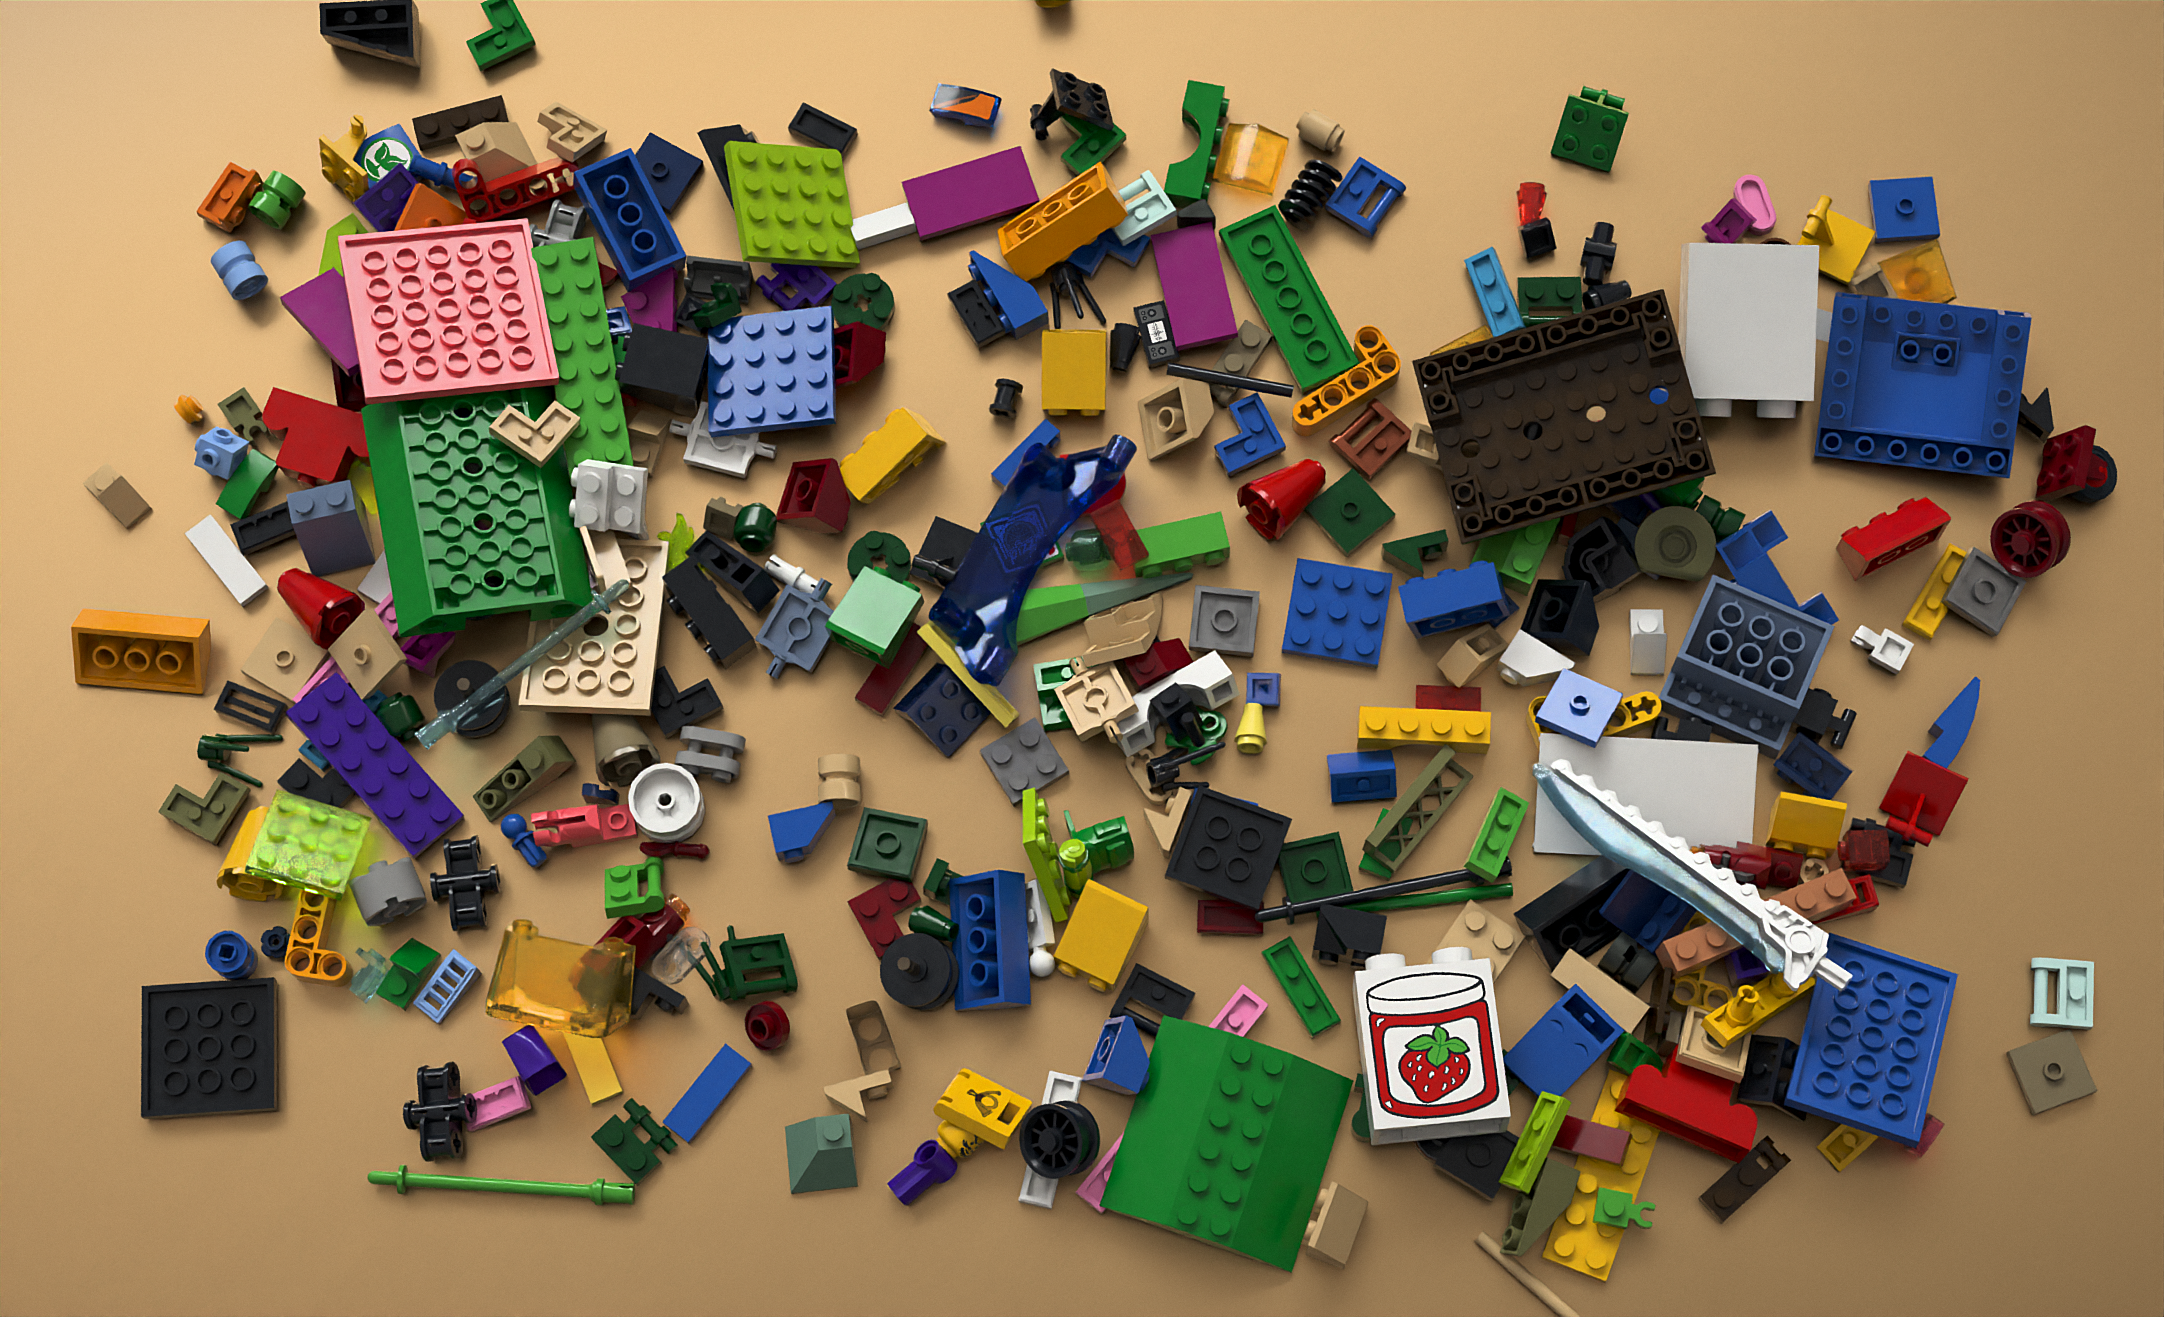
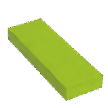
(1535, 1142)

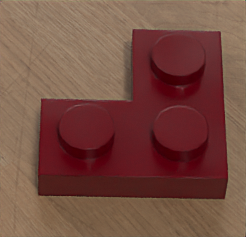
(876, 911)

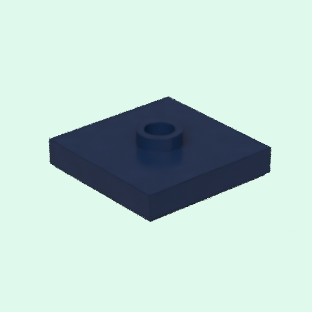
(667, 170)

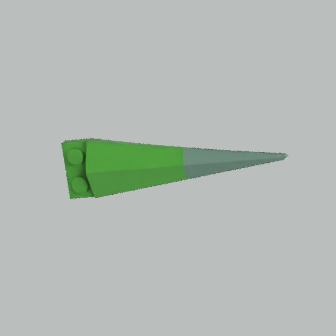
(1059, 606)

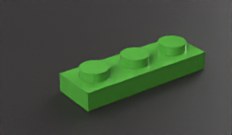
(1496, 835)

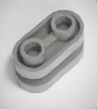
(720, 767)

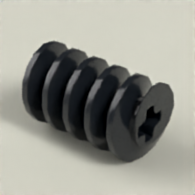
(1306, 192)

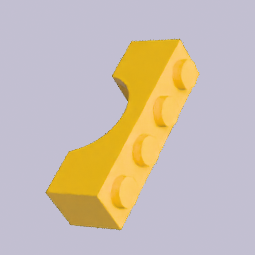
(1402, 726)

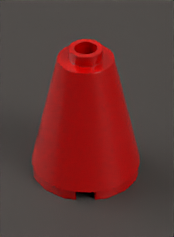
(1281, 496)
(319, 605)

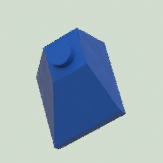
(1118, 1058)

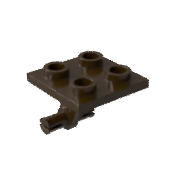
(1658, 1018)

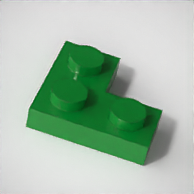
(505, 39)
(1092, 146)

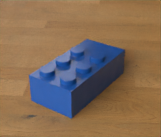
(628, 218)

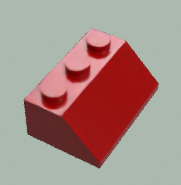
(1892, 536)

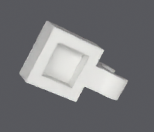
(1887, 649)

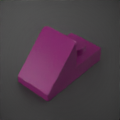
(425, 650)

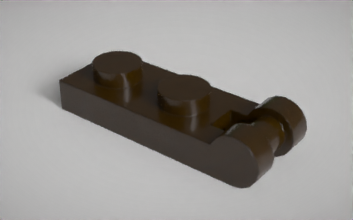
(1743, 1180)

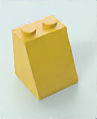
(1074, 370)
(1101, 936)

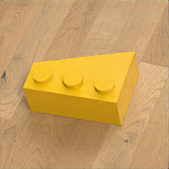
(888, 453)

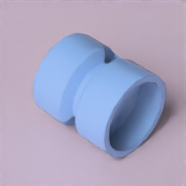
(237, 267)

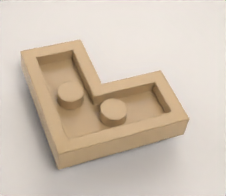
(572, 132)
(536, 439)

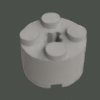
(388, 891)

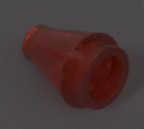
(1530, 201)

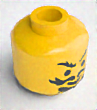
(957, 1140)

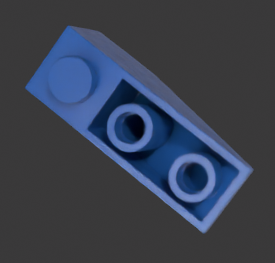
(1013, 297)

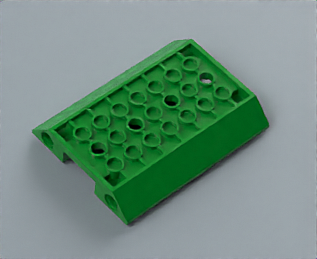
(431, 508)

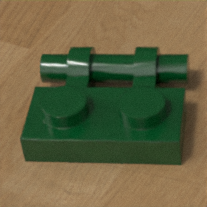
(627, 1149)

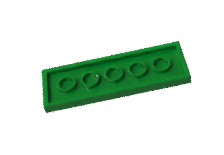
(1288, 298)

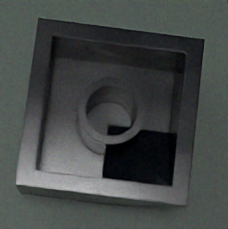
(1348, 936)

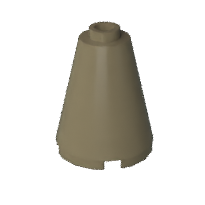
(621, 748)

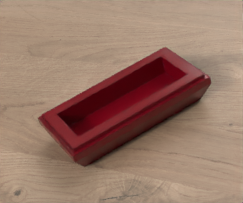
(1227, 917)

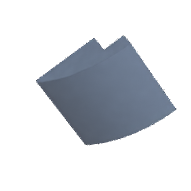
(1745, 666)

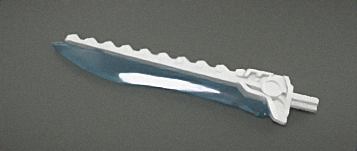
(1621, 835)

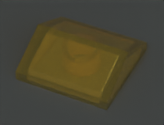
(1251, 158)
(1920, 274)

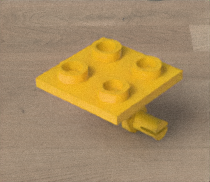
(339, 162)
(1839, 240)

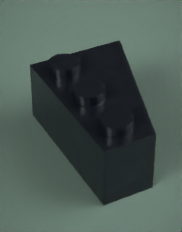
(707, 613)

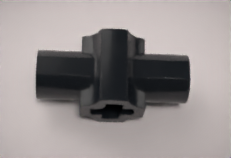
(1598, 254)

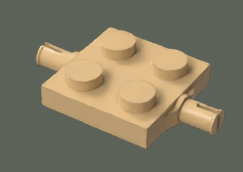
(1096, 699)

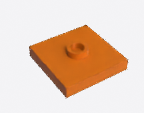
(428, 210)

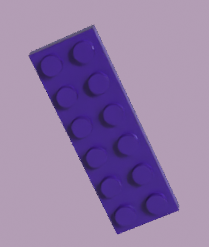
(374, 765)

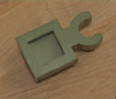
(243, 413)

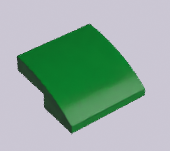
(1048, 677)

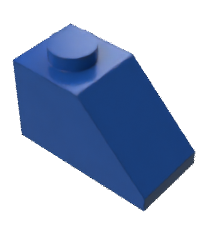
(799, 830)

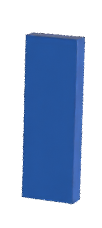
(707, 1093)

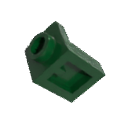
(721, 309)
(938, 882)

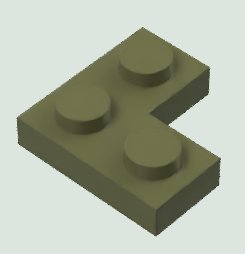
(209, 815)

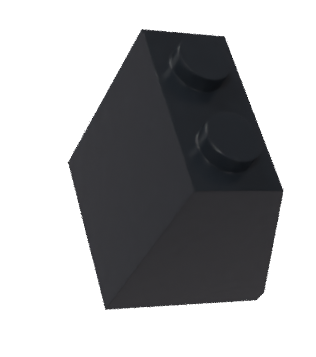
(664, 368)

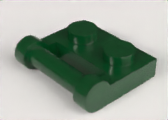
(1548, 295)
(757, 956)

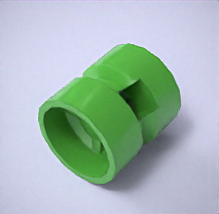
(277, 198)

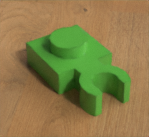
(1615, 1209)

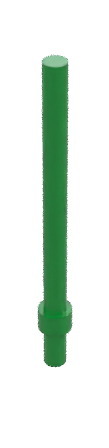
(1433, 898)

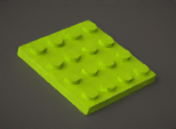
(791, 204)

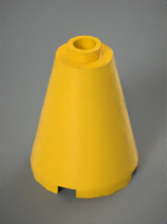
(232, 871)

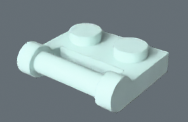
(1145, 211)
(2074, 993)

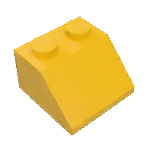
(1805, 824)

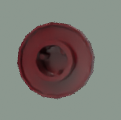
(767, 1025)

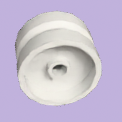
(668, 786)

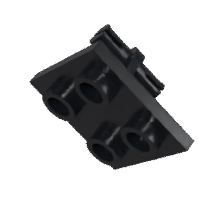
(1072, 97)
(942, 552)

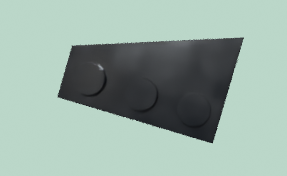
(374, 28)

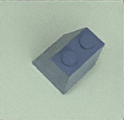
(332, 528)

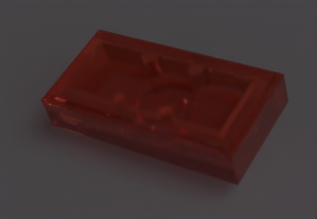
(1119, 535)
(1448, 698)

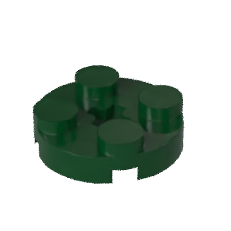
(865, 287)
(877, 545)

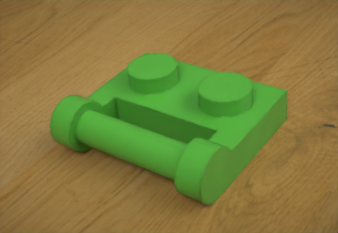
(623, 888)

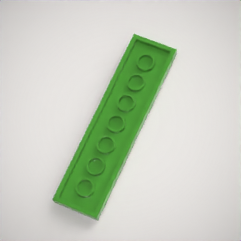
(583, 352)

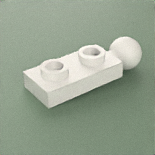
(1039, 930)

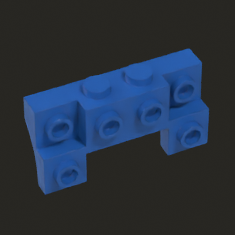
(1753, 569)

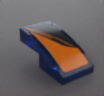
(965, 103)

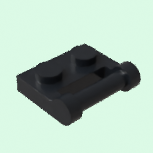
(1154, 993)

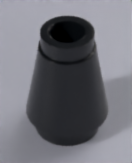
(1606, 294)
(1123, 345)

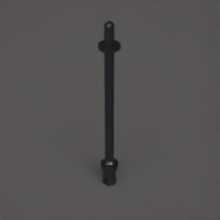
(1289, 909)

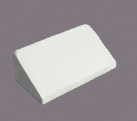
(883, 226)

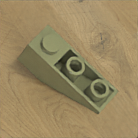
(524, 776)
(1540, 1208)

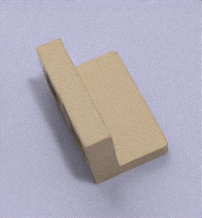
(605, 559)

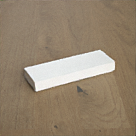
(226, 560)

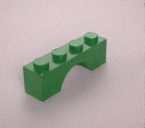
(1202, 111)

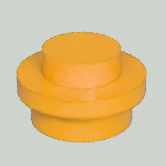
(189, 408)

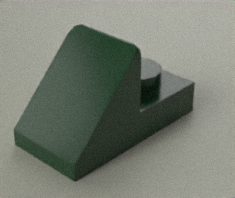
(1406, 552)

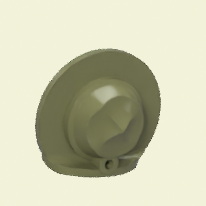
(1675, 544)

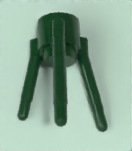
(218, 748)
(720, 984)

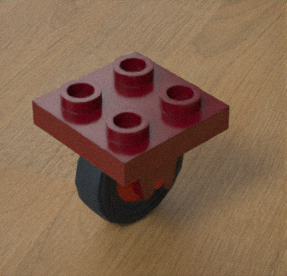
(2076, 467)

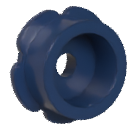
(268, 938)

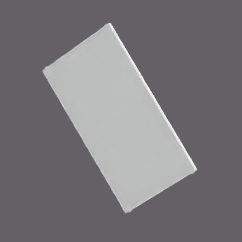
(1686, 785)

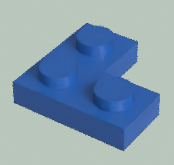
(1089, 257)
(1257, 439)

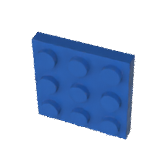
(1337, 613)

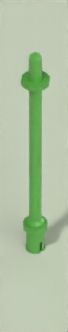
(598, 1191)

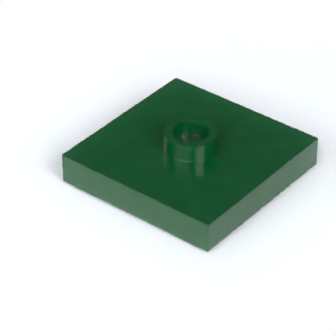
(1350, 512)
(887, 844)
(1314, 868)

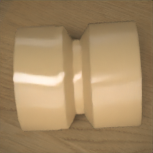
(839, 778)

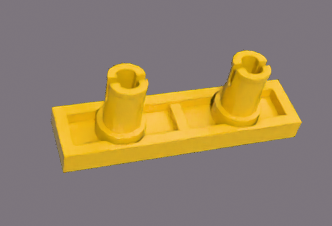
(1752, 1008)

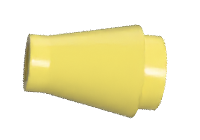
(1251, 730)

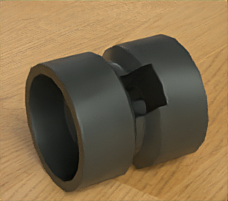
(1616, 962)

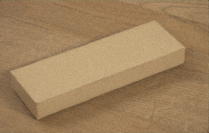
(1611, 996)

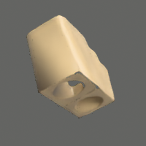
(857, 1014)

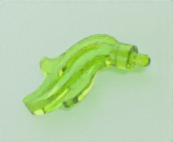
(678, 540)

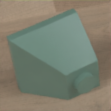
(821, 1154)

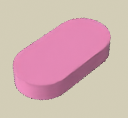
(1754, 197)

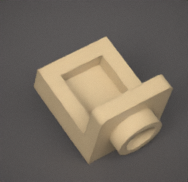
(1872, 281)

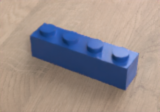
(1045, 433)

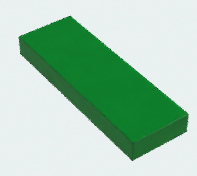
(1301, 987)

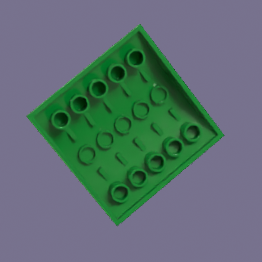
(1227, 1142)

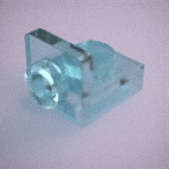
(368, 979)

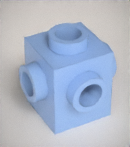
(220, 452)

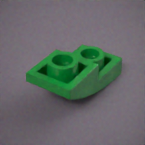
(246, 483)

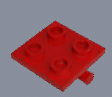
(1922, 796)

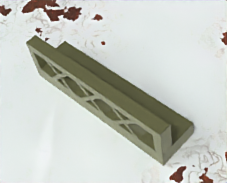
(1406, 804)

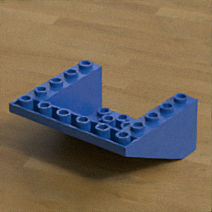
(1922, 384)

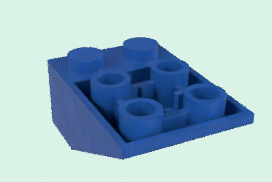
(1562, 1044)

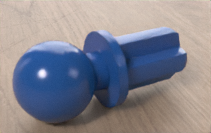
(515, 828)

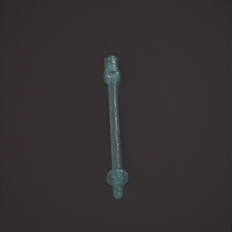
(449, 719)

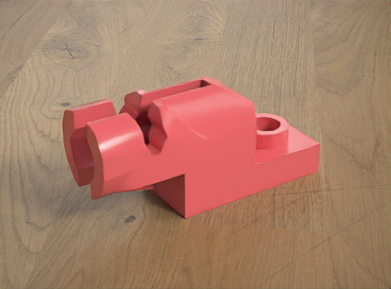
(584, 826)

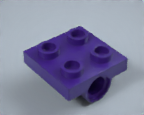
(386, 199)

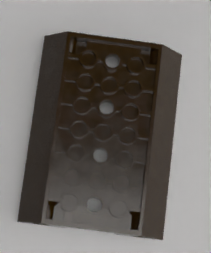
(1552, 380)

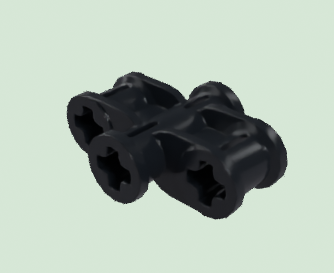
(465, 883)
(442, 1121)

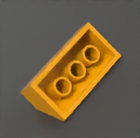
(1062, 223)
(141, 651)

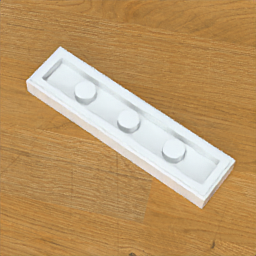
(1035, 1188)

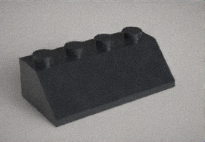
(1570, 913)

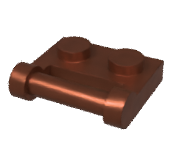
(1378, 445)

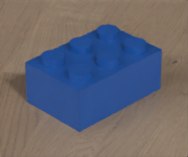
(1453, 599)

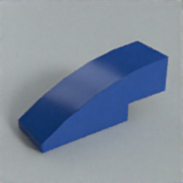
(1953, 725)

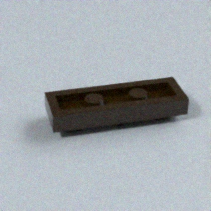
(442, 126)

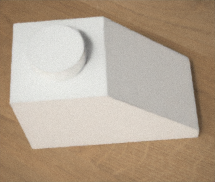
(1531, 661)

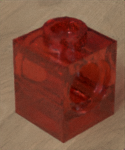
(1864, 850)

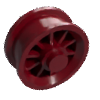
(2030, 539)

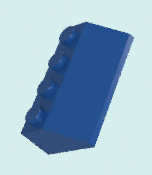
(991, 940)

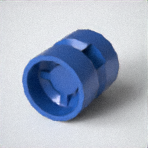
(231, 956)

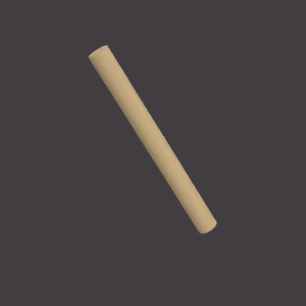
(1525, 1277)

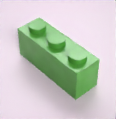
(1183, 544)

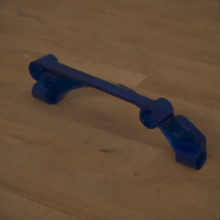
(1011, 545)

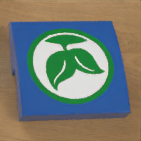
(384, 151)

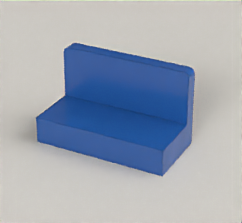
(1362, 775)

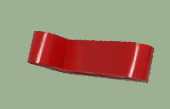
(518, 181)

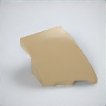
(1123, 630)

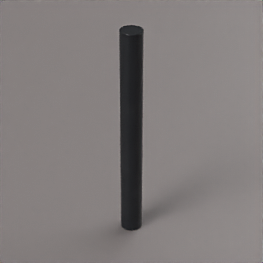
(1230, 380)

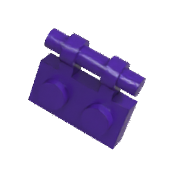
(806, 280)

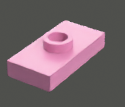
(500, 1103)

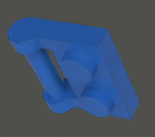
(1357, 190)

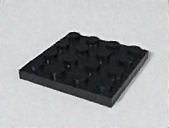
(209, 1048)

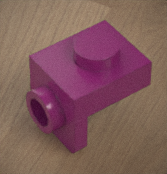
(1729, 224)

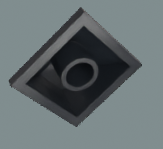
(1563, 616)

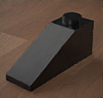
(734, 571)

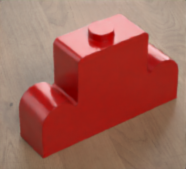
(316, 438)
(1689, 1106)

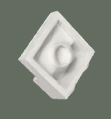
(609, 496)

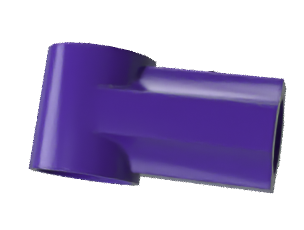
(930, 1165)

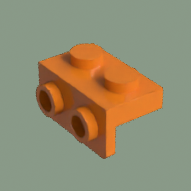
(230, 196)

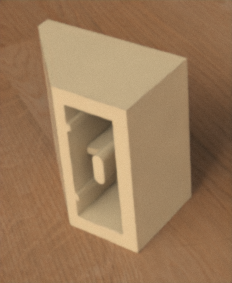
(1336, 1227)

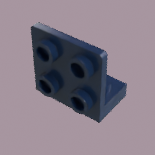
(943, 708)
(1646, 911)

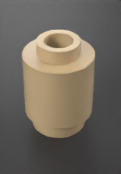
(1320, 130)

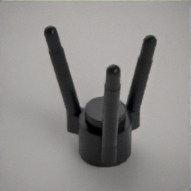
(1068, 283)
(1164, 769)

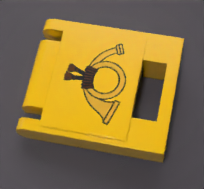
(977, 1105)

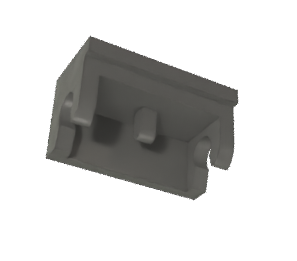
(708, 271)

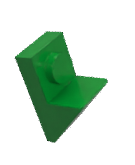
(409, 971)

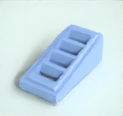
(437, 979)

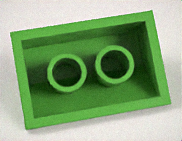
(1518, 553)

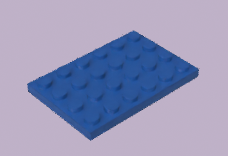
(1875, 1045)

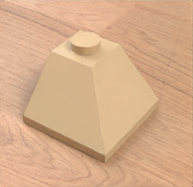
(496, 149)
(1175, 416)

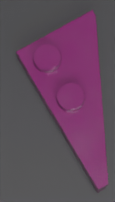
(654, 301)

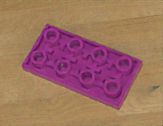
(970, 193)
(1194, 286)
(325, 314)

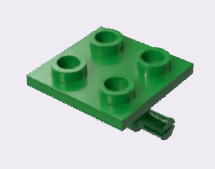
(1591, 128)

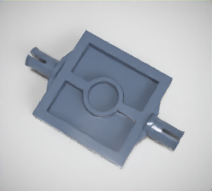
(797, 628)

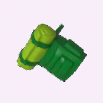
(1093, 850)

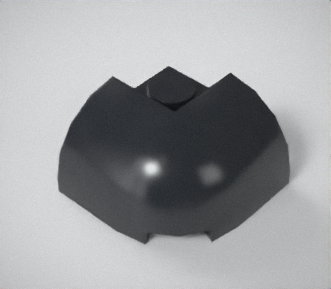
(1601, 557)

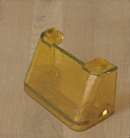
(561, 982)

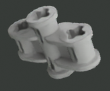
(563, 225)

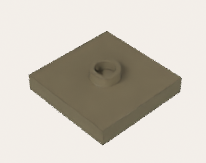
(2051, 1072)

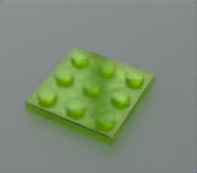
(308, 845)

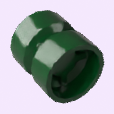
(1723, 521)

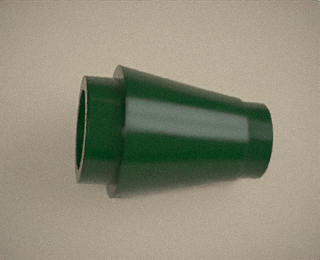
(932, 923)

